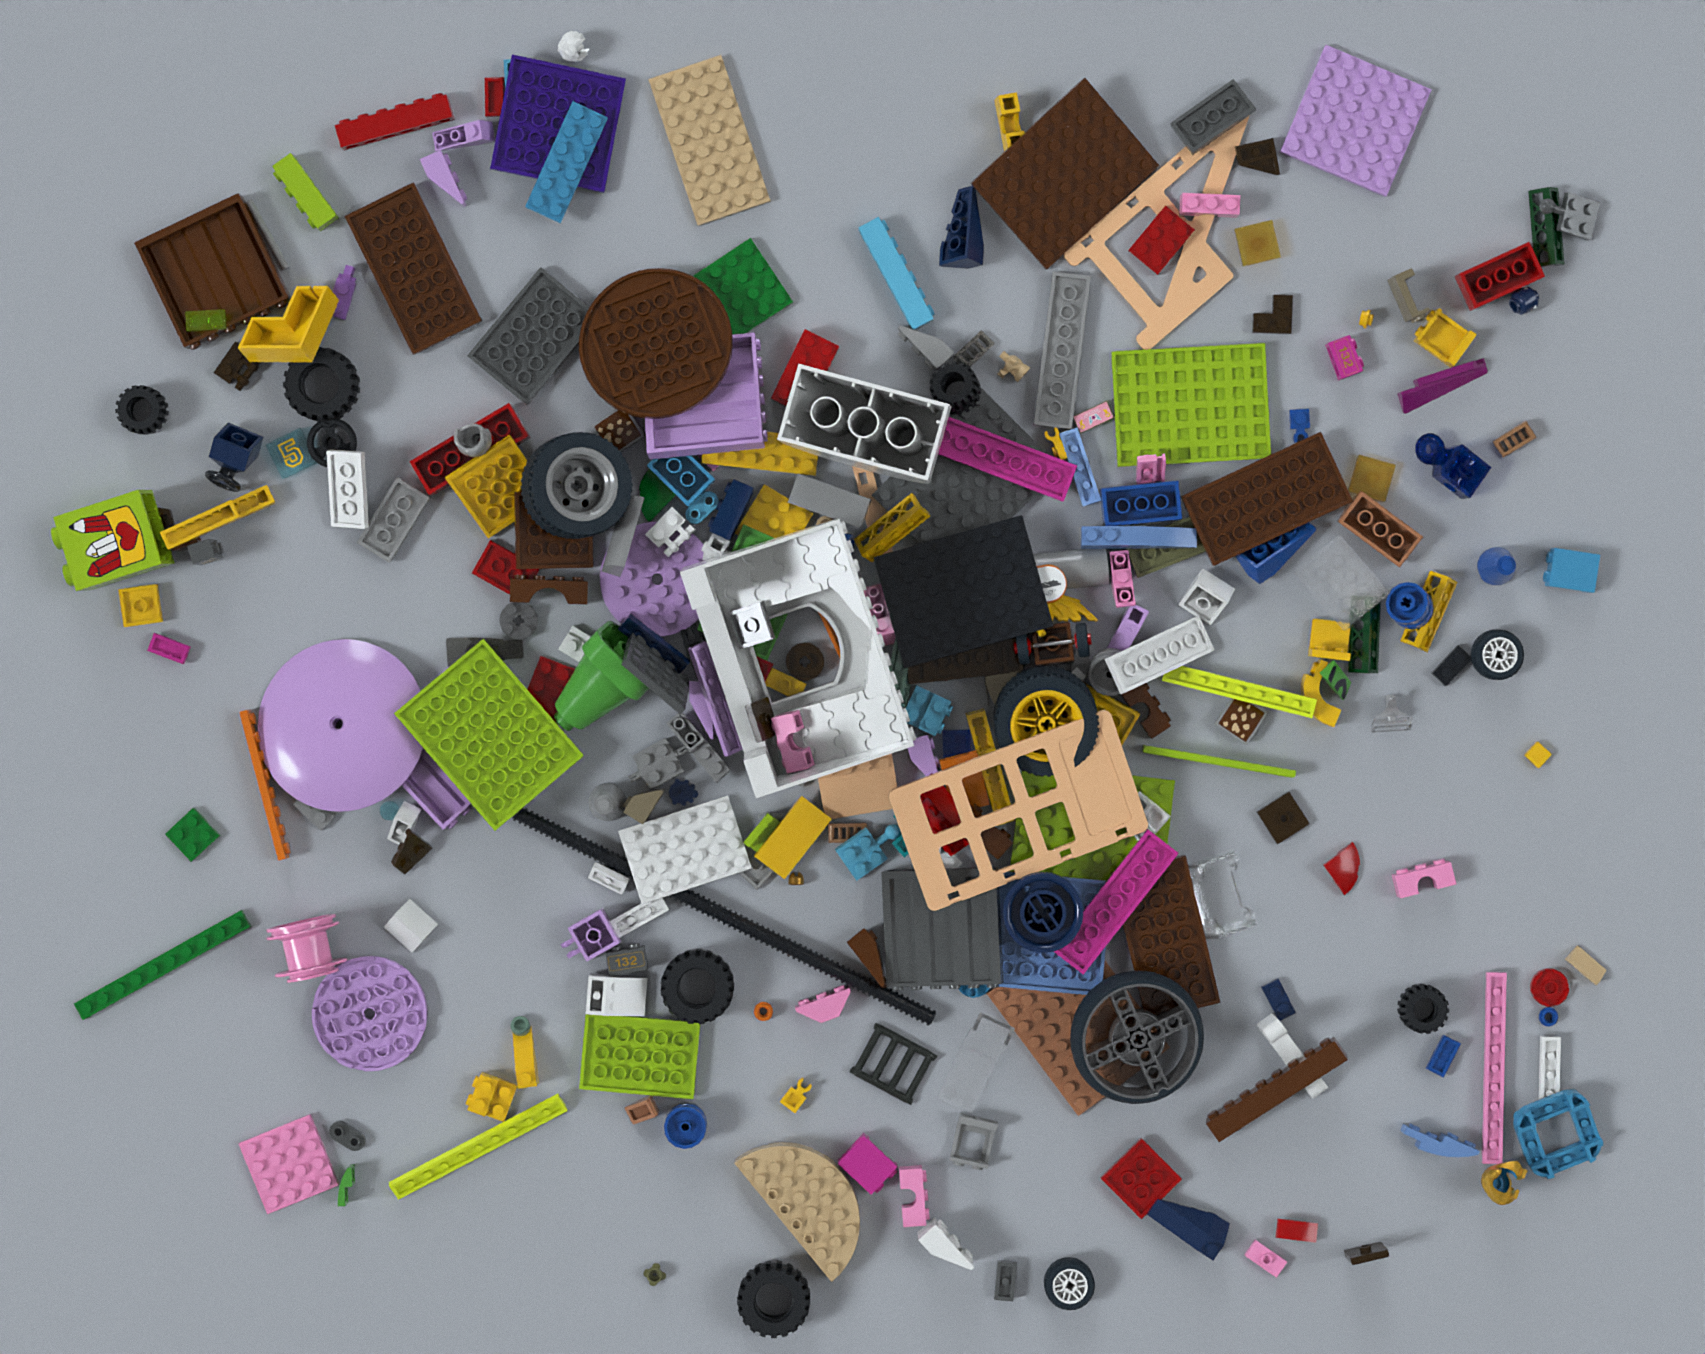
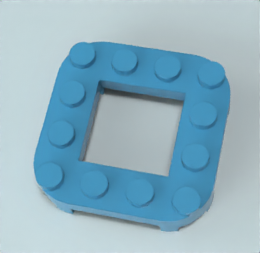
(1584, 1150)

